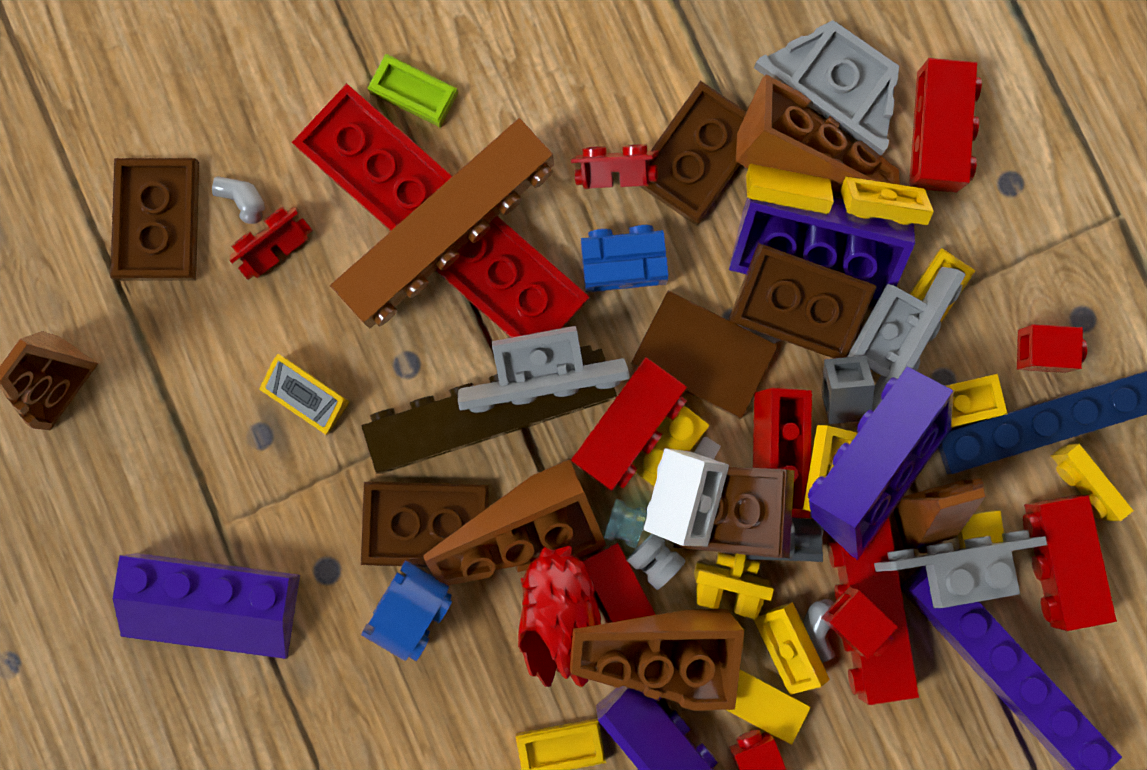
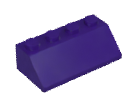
(856, 246)
(881, 460)
(205, 604)
(650, 734)

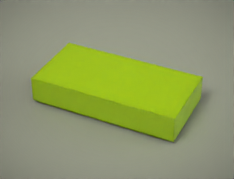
(412, 90)

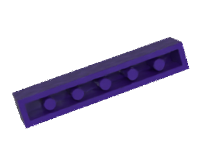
(1015, 679)

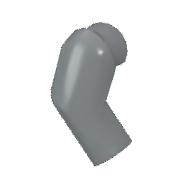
(244, 195)
(818, 628)

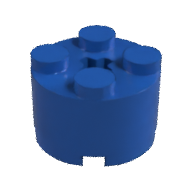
(407, 611)

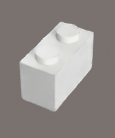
(685, 497)

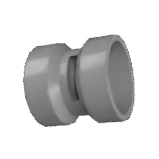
(661, 568)

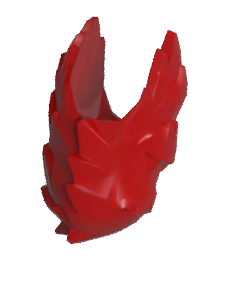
(554, 602)

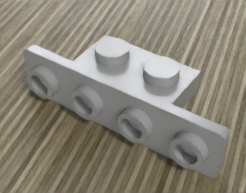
(903, 327)
(538, 367)
(970, 573)

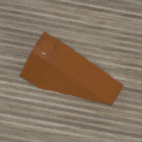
(791, 137)
(43, 377)
(937, 512)
(510, 533)
(671, 655)

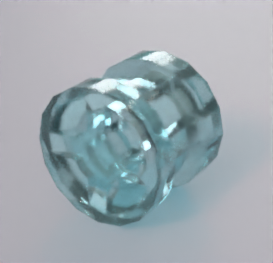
(625, 523)

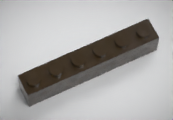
(441, 427)

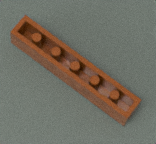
(444, 224)

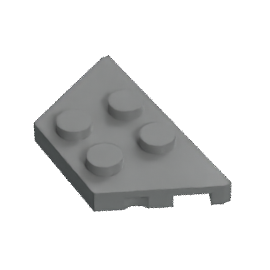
(841, 79)

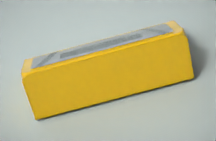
(303, 394)

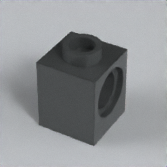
(847, 389)

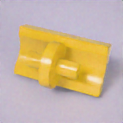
(749, 588)

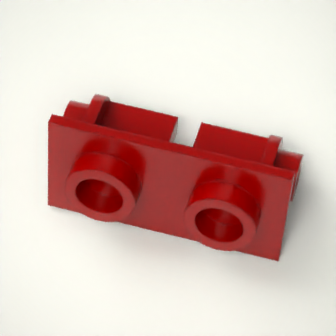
(632, 165)
(280, 230)

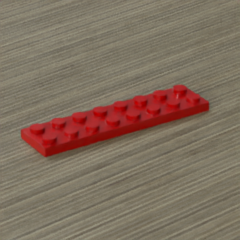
(395, 176)

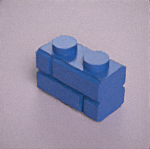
(624, 259)

